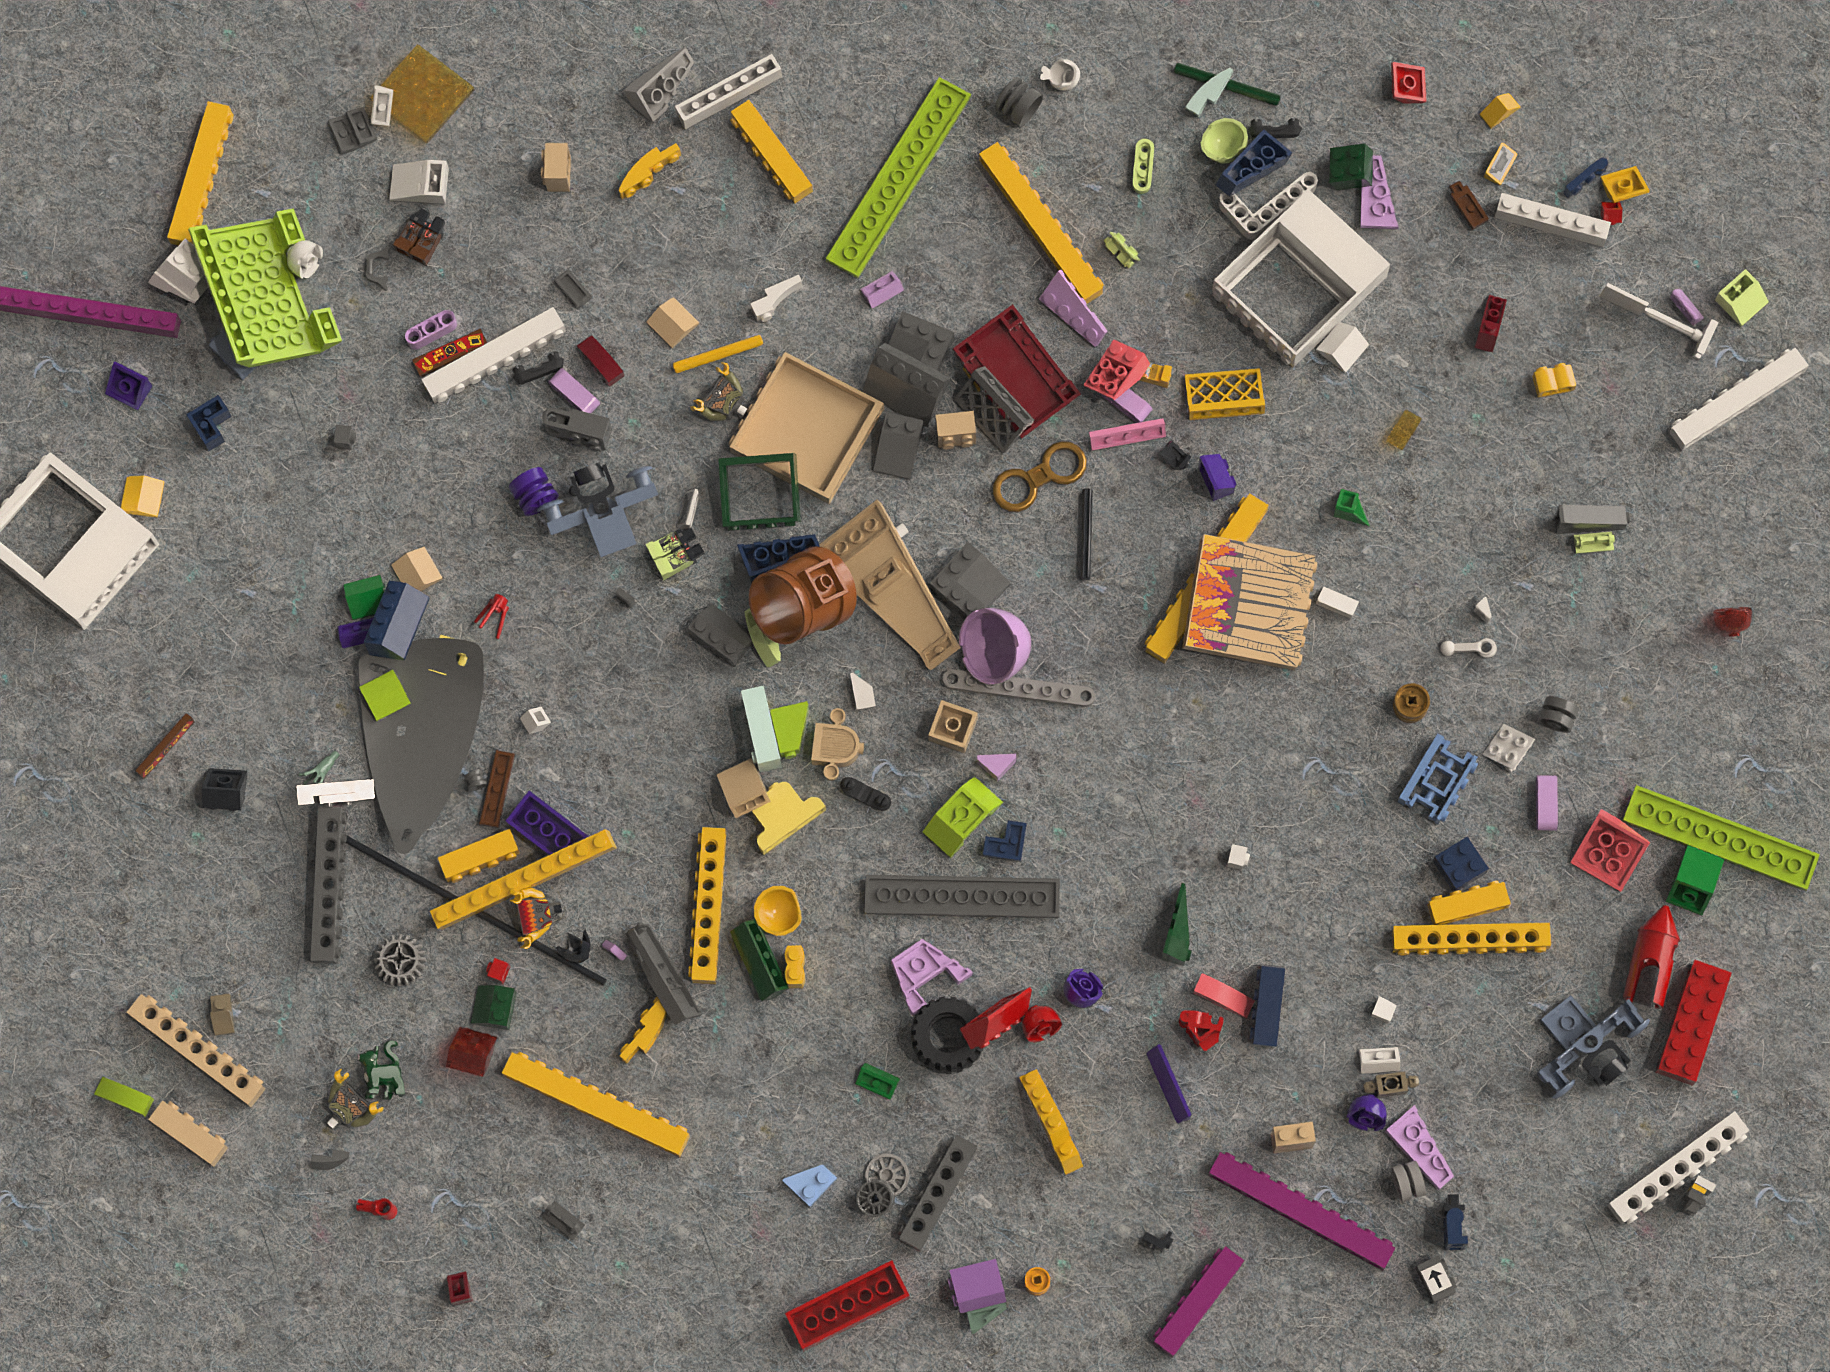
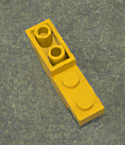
(641, 173)
(644, 1038)

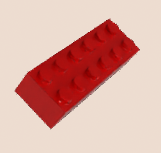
(1693, 1022)
(847, 1305)

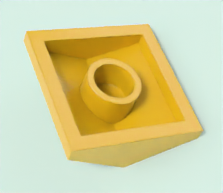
(1624, 184)
(142, 496)

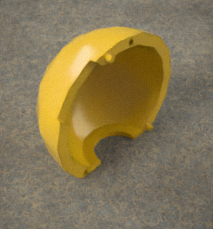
(777, 910)

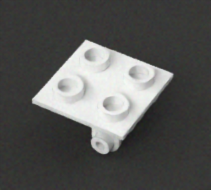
(1508, 747)

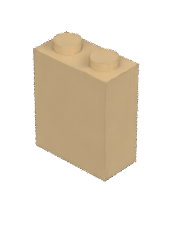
(743, 788)
(1293, 1137)

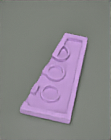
(1414, 1140)

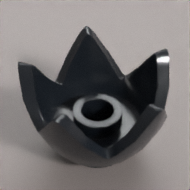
(577, 950)

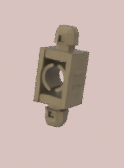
(1411, 1081)

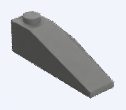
(656, 87)

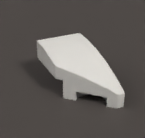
(862, 692)

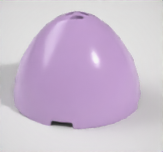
(994, 645)

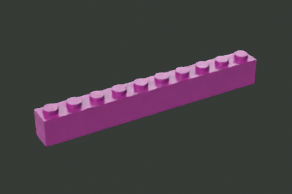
(89, 312)
(1302, 1211)

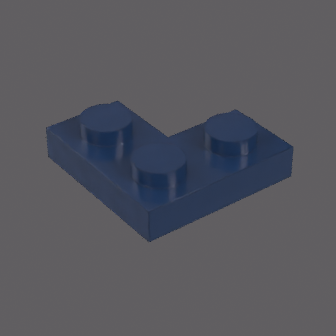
(1010, 847)

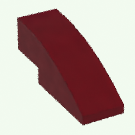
(601, 360)

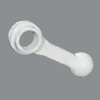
(1449, 648)

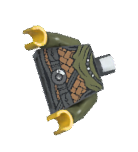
(723, 398)
(349, 1104)

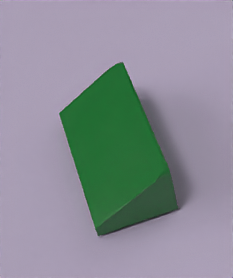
(877, 1081)

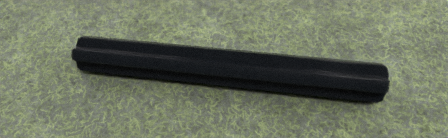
(1086, 534)

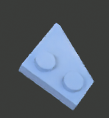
(810, 1183)

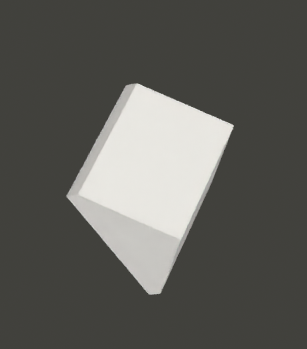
(1343, 346)

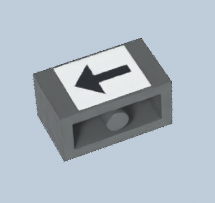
(1436, 1279)

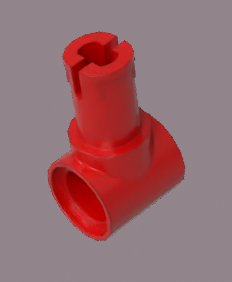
(376, 1208)

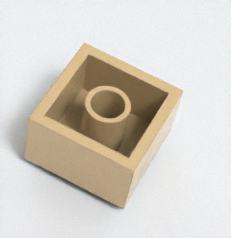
(556, 167)
(956, 429)
(953, 726)

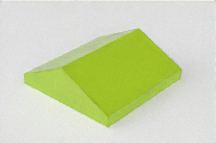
(384, 695)

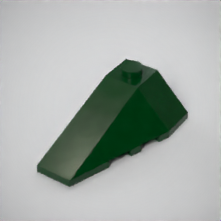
(1177, 942)

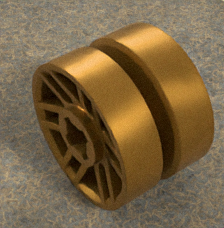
(1411, 712)

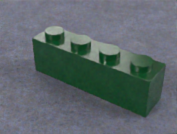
(759, 960)

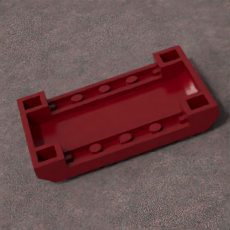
(1020, 365)

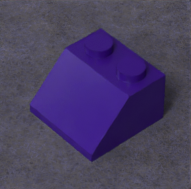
(1216, 476)

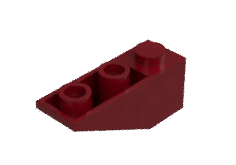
(1490, 323)

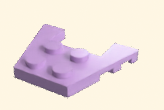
(920, 965)

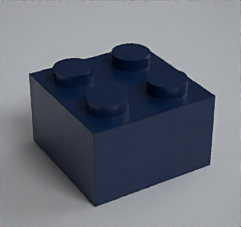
(1460, 864)

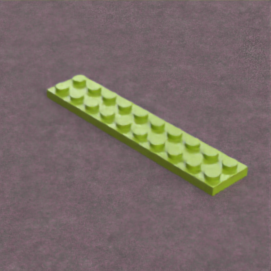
(1721, 838)

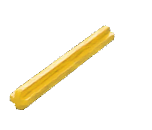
(717, 354)

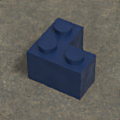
(205, 420)

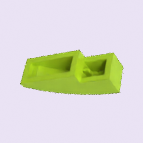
(124, 1096)

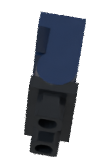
(1452, 1223)

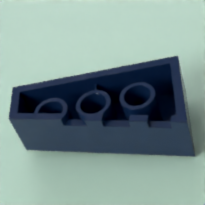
(1255, 162)
(765, 556)
(1268, 1005)

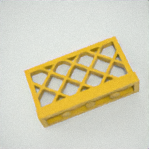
(1229, 407)

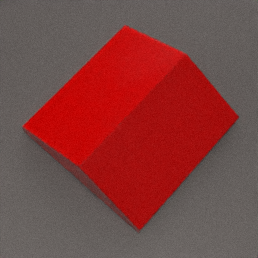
(1408, 83)

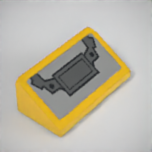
(1500, 164)

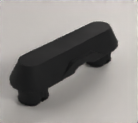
(1291, 130)
(553, 365)
(865, 794)

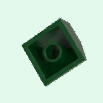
(494, 1006)

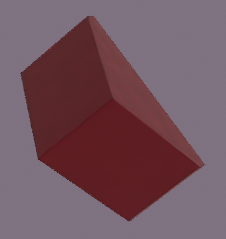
(459, 1288)

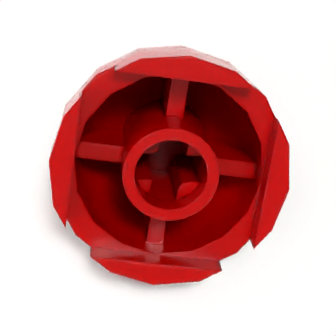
(1039, 1022)

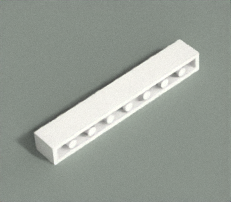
(493, 355)
(1738, 399)

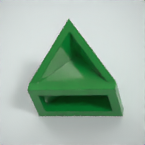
(1350, 508)

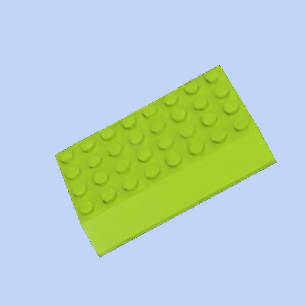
(259, 292)

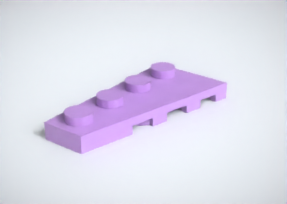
(1376, 201)
(1066, 303)

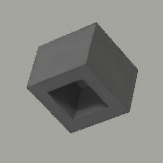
(344, 437)

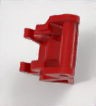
(1200, 1028)

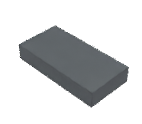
(572, 289)

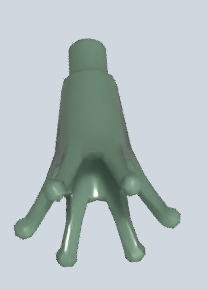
(321, 769)

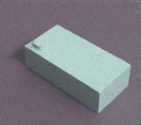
(761, 729)

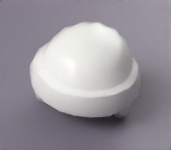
(1062, 75)

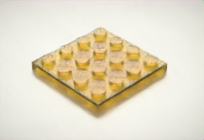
(425, 93)

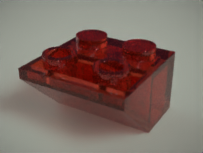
(471, 1051)

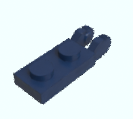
(1586, 176)

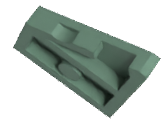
(980, 1317)

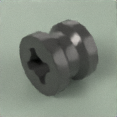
(475, 780)

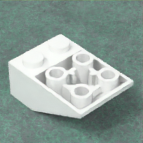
(420, 181)

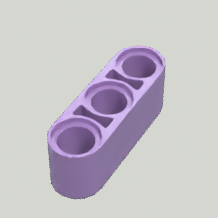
(435, 321)
(573, 392)
(1131, 405)
(1546, 803)

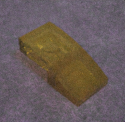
(1404, 429)

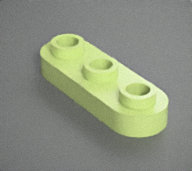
(1143, 159)

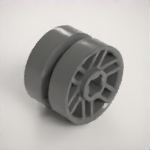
(1558, 714)
(866, 1200)

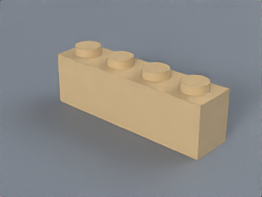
(188, 1133)

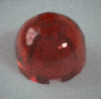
(1733, 620)

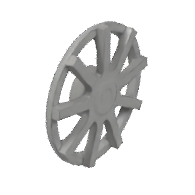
(887, 1173)

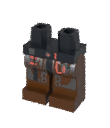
(420, 237)

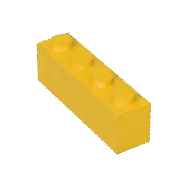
(479, 856)
(1468, 904)

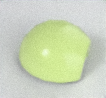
(1224, 140)

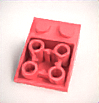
(1117, 370)

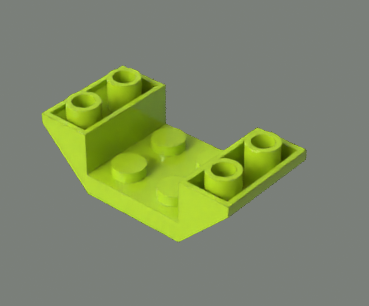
(961, 816)

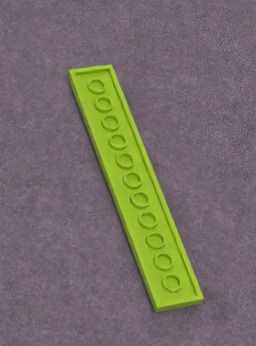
(898, 177)

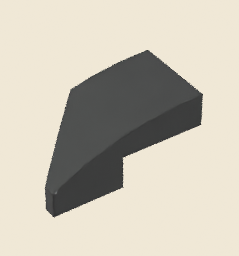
(326, 1163)

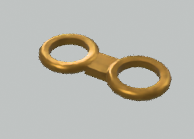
(1039, 476)

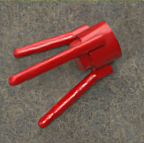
(495, 605)

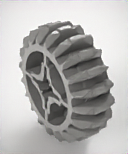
(408, 960)

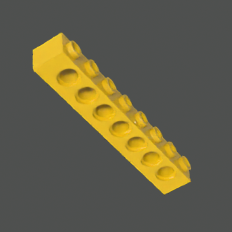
(708, 837)
(1540, 931)

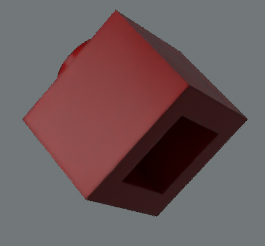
(1611, 212)
(498, 970)

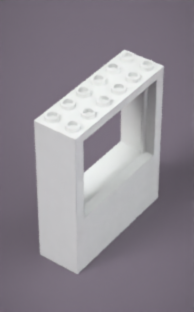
(1322, 248)
(96, 563)

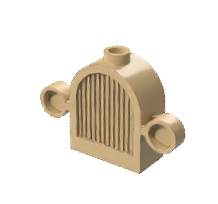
(835, 745)

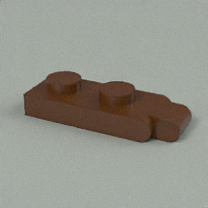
(1468, 205)

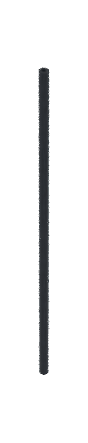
(483, 915)

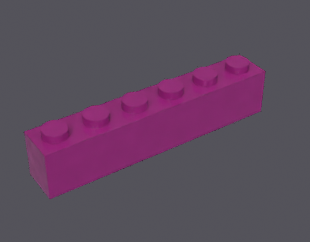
(1198, 1302)

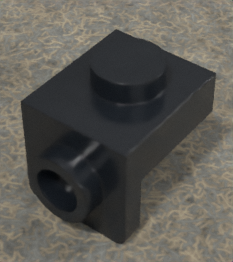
(1175, 456)
(1152, 1242)

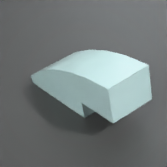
(1209, 92)

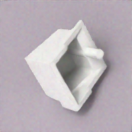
(181, 273)

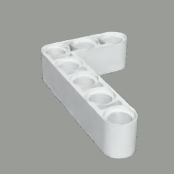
(1268, 209)

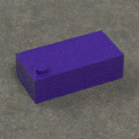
(544, 825)

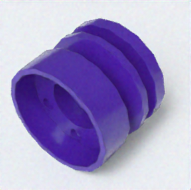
(532, 490)

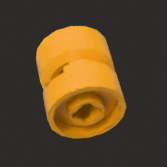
(1037, 1281)

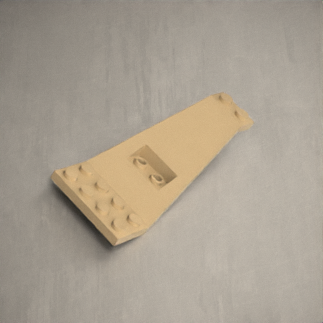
(901, 598)

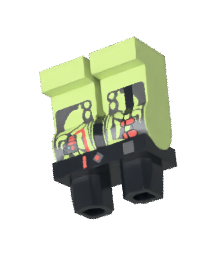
(673, 552)

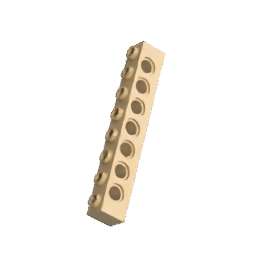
(139, 1012)

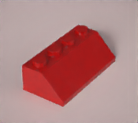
(997, 1019)

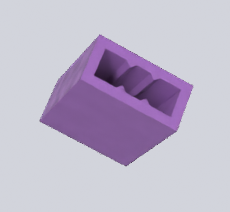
(976, 1286)

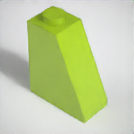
(789, 727)

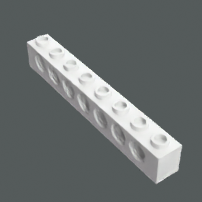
(1732, 1124)

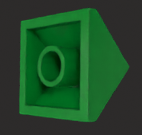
(364, 596)

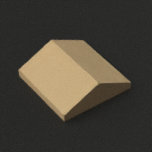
(672, 322)
(417, 569)

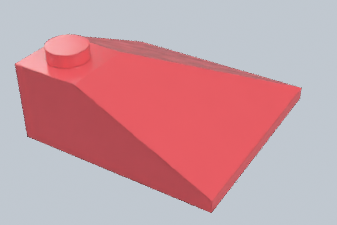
(1610, 850)

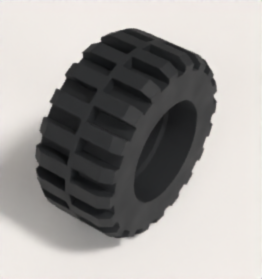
(921, 1040)

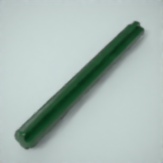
(1232, 85)

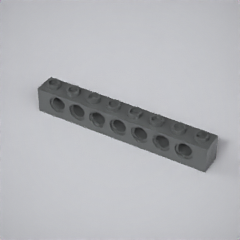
(326, 817)

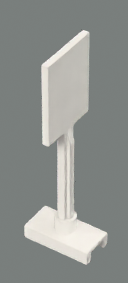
(1639, 306)

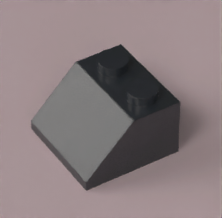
(224, 789)

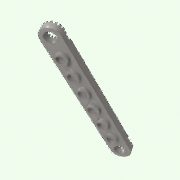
(1022, 689)

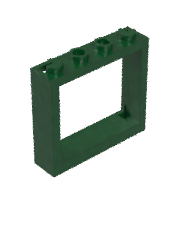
(724, 463)

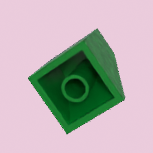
(1695, 880)

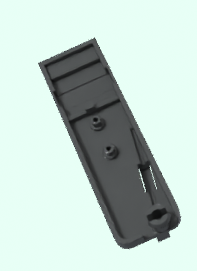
(662, 974)

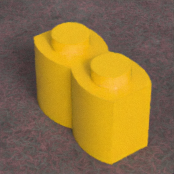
(1554, 380)
(795, 962)

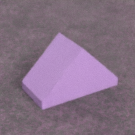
(997, 764)

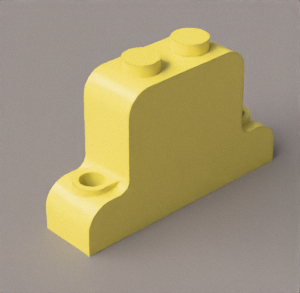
(784, 815)

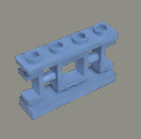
(1425, 772)

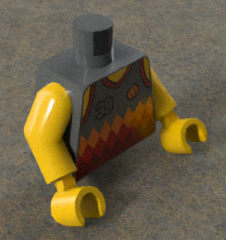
(534, 913)

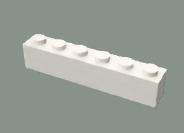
(728, 91)
(1552, 220)

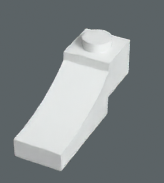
(764, 308)

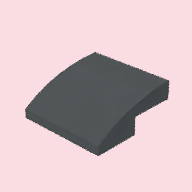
(352, 130)

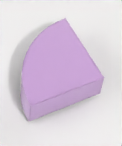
(614, 949)

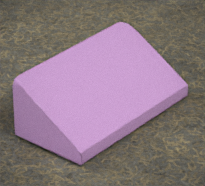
(882, 289)
(1686, 306)

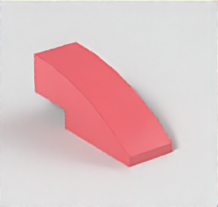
(1223, 996)

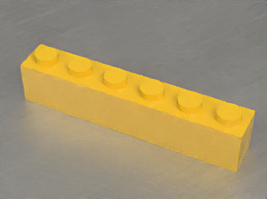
(771, 151)

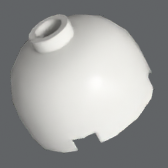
(303, 258)

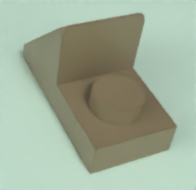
(222, 1014)

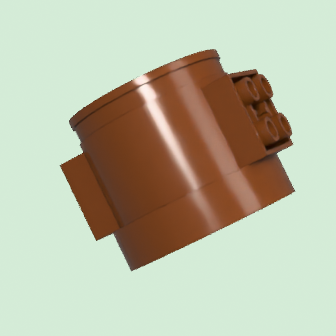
(803, 596)

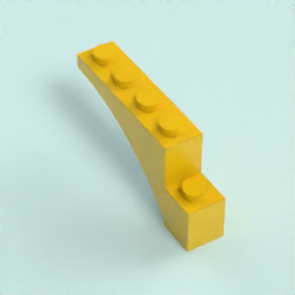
(1052, 1122)

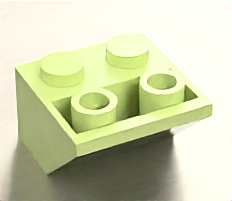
(1742, 298)

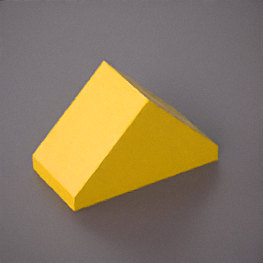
(1499, 109)

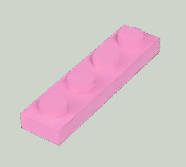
(1127, 434)

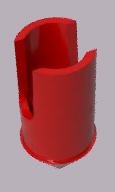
(1654, 947)

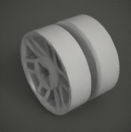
(1408, 1181)

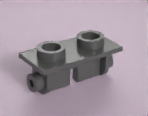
(563, 1220)

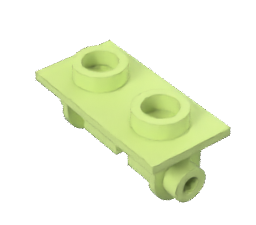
(1117, 243)
(1594, 542)

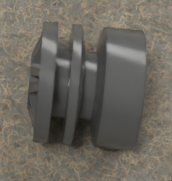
(1018, 101)

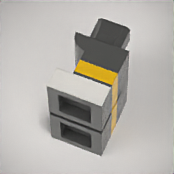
(1695, 1193)

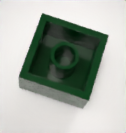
(1351, 166)

